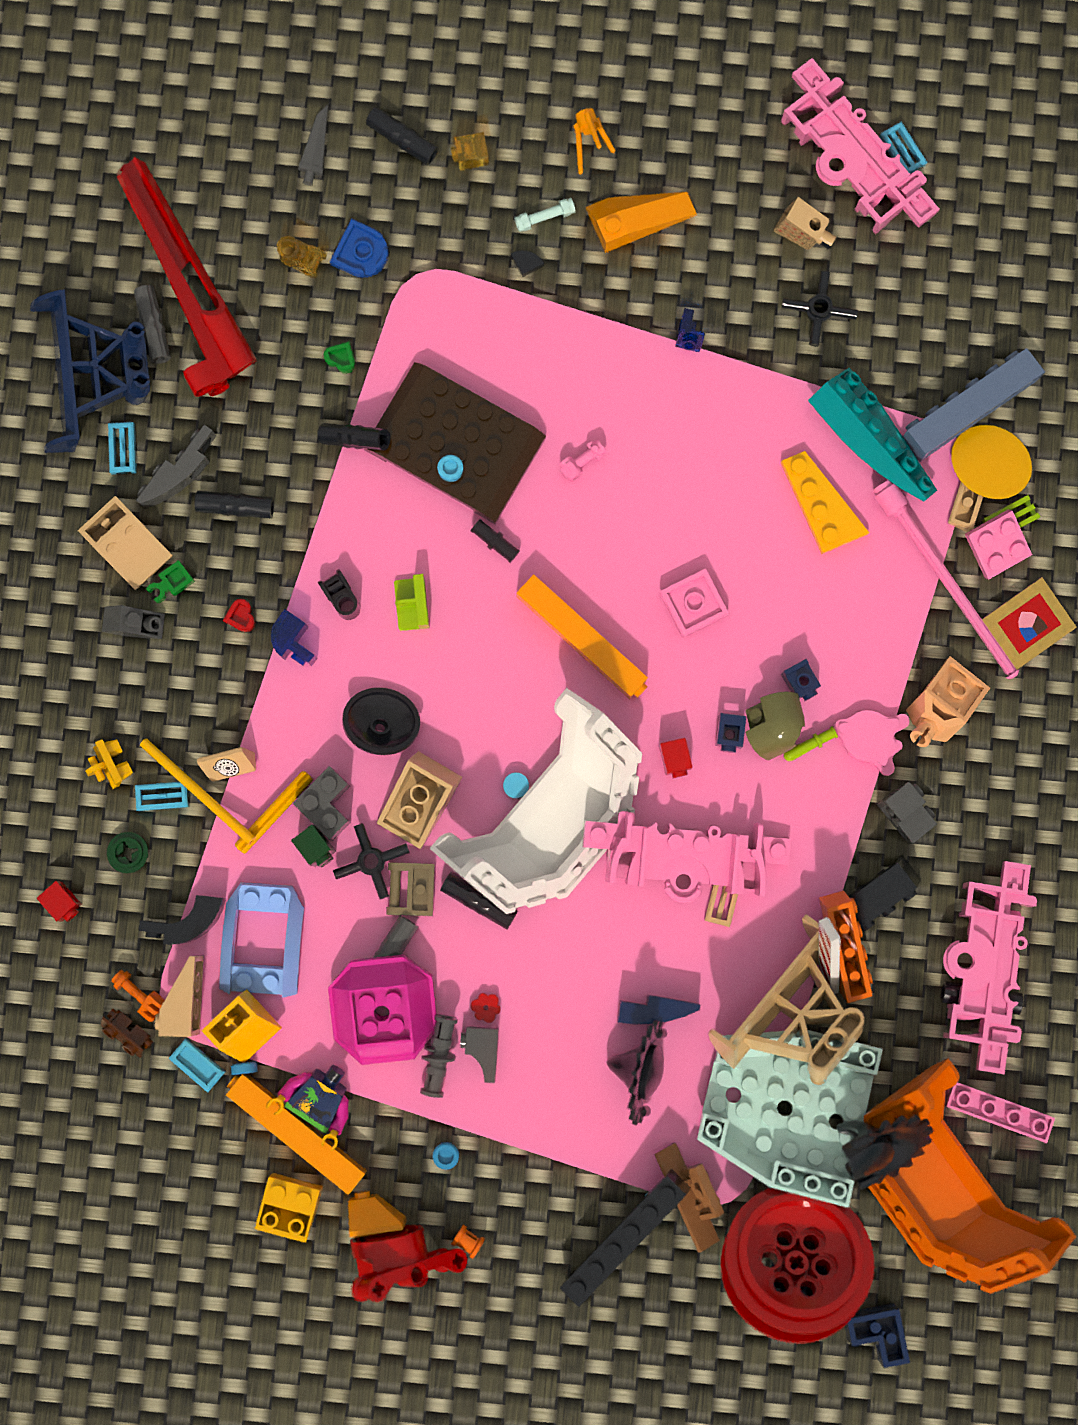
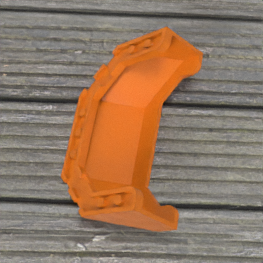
(949, 1206)

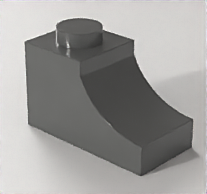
(482, 1045)

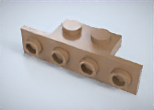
(701, 1200)

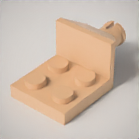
(945, 703)

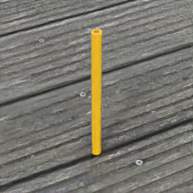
(196, 790)

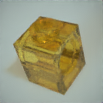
(470, 151)

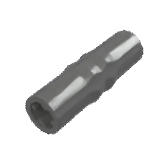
(152, 320)
(397, 938)

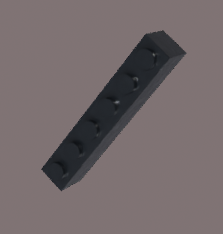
(625, 1237)

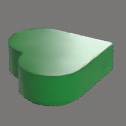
(340, 357)

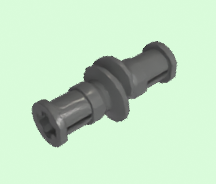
(439, 1056)

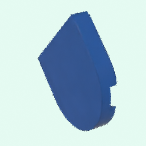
(360, 251)

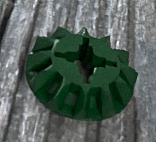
(117, 847)

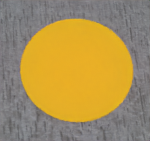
(991, 462)

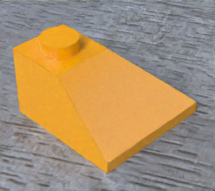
(372, 1215)

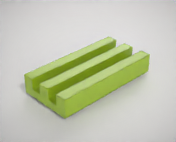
(1029, 508)

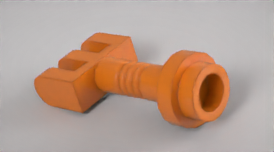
(150, 1004)

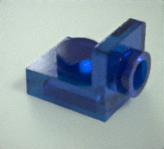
(687, 336)

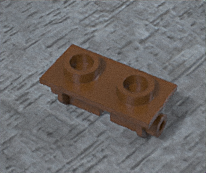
(132, 1040)

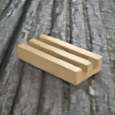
(717, 920)

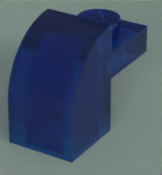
(285, 638)

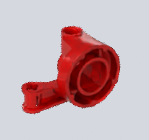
(398, 1259)

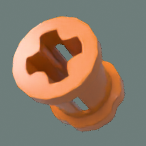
(468, 1241)

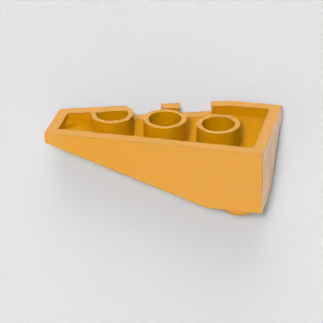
(634, 217)

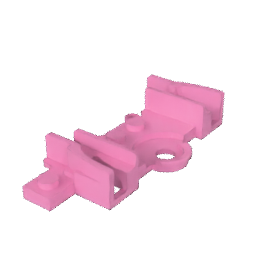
(859, 147)
(688, 852)
(994, 966)

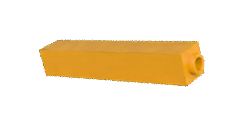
(582, 637)
(295, 1133)

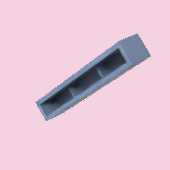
(973, 404)

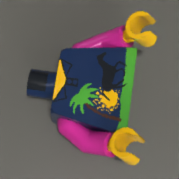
(317, 1100)

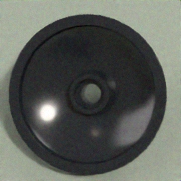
(384, 711)

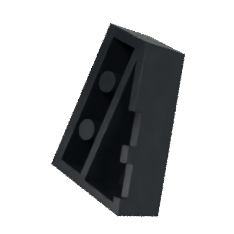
(884, 891)

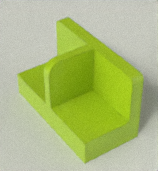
(411, 603)

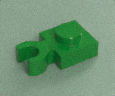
(173, 579)

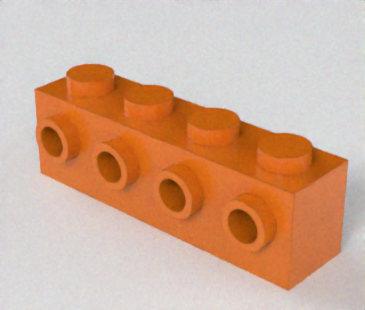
(853, 975)

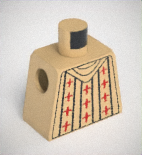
(804, 225)

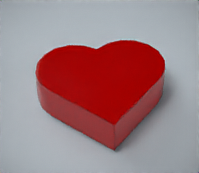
(240, 616)

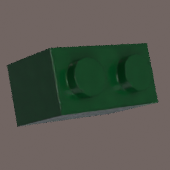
(314, 847)

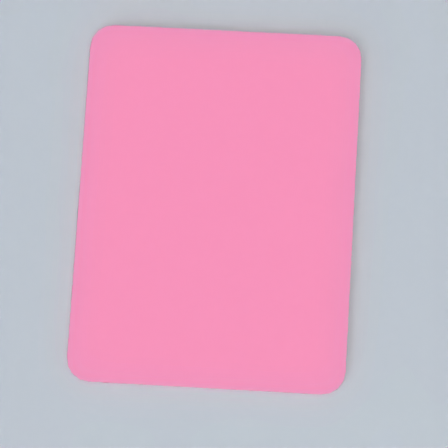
(680, 490)

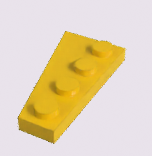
(824, 509)

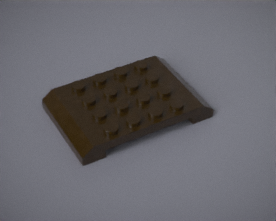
(442, 418)

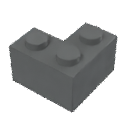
(318, 803)
(906, 812)

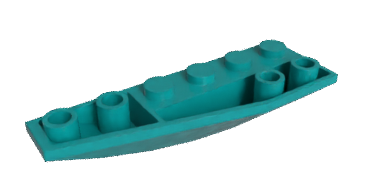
(870, 432)

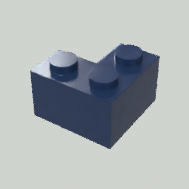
(885, 1328)

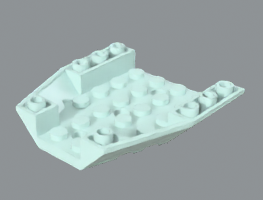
(795, 1150)

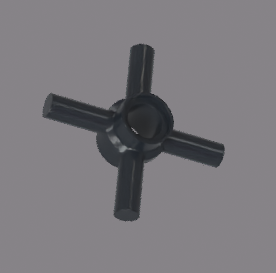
(819, 299)
(360, 865)

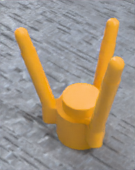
(589, 124)

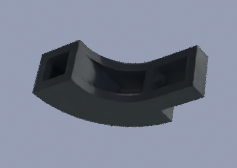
(198, 922)

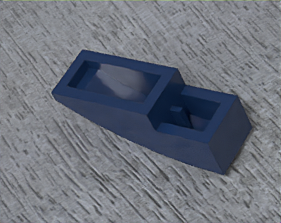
(656, 1008)

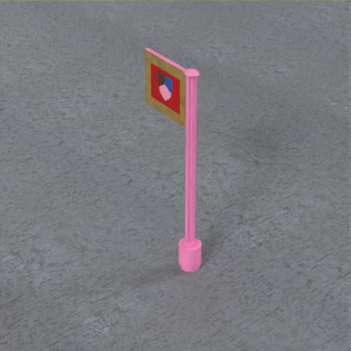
(1012, 631)

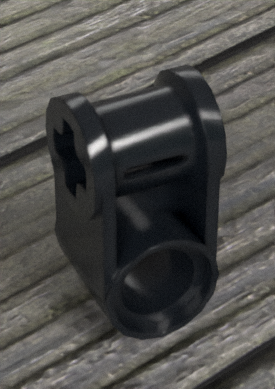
(339, 591)

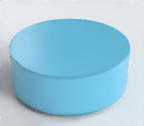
(450, 468)
(516, 785)

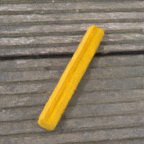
(276, 809)

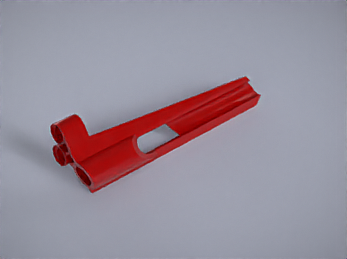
(214, 330)

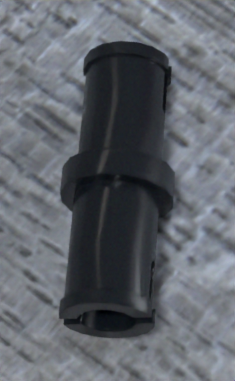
(495, 540)

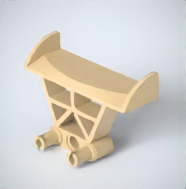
(823, 1057)

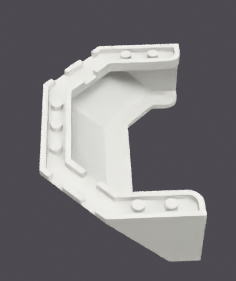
(540, 841)

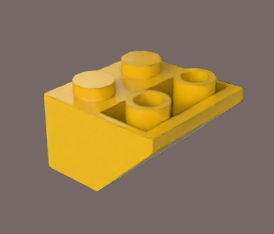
(242, 1027)
(288, 1207)

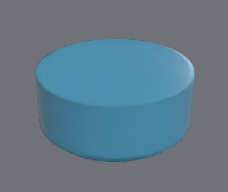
(243, 1068)
(445, 1155)

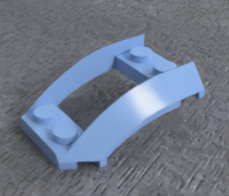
(262, 978)

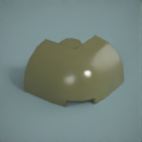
(775, 724)

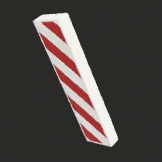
(829, 953)

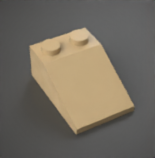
(419, 799)
(182, 1007)

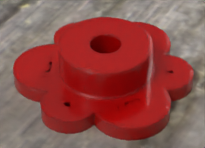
(478, 1006)

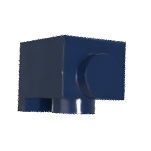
(792, 675)
(734, 723)

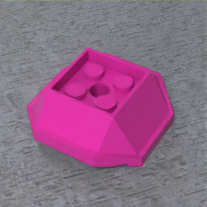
(389, 983)

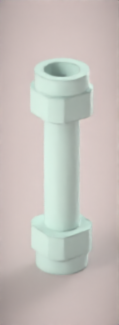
(565, 208)

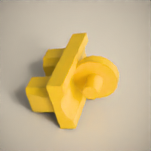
(105, 753)

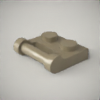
(419, 889)

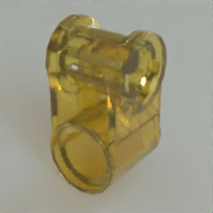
(304, 259)

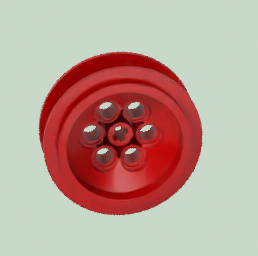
(840, 1248)

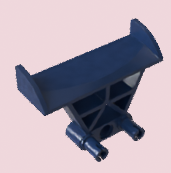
(131, 347)

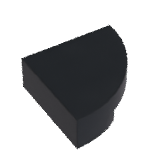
(526, 262)

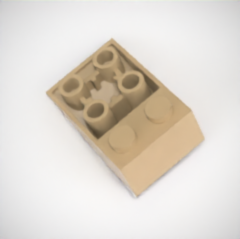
(125, 543)

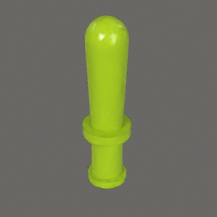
(806, 746)

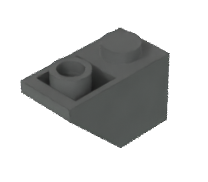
(132, 622)

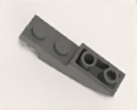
(171, 478)

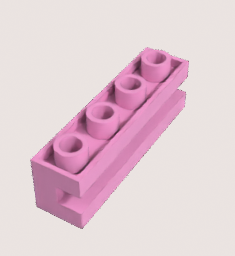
(999, 1112)

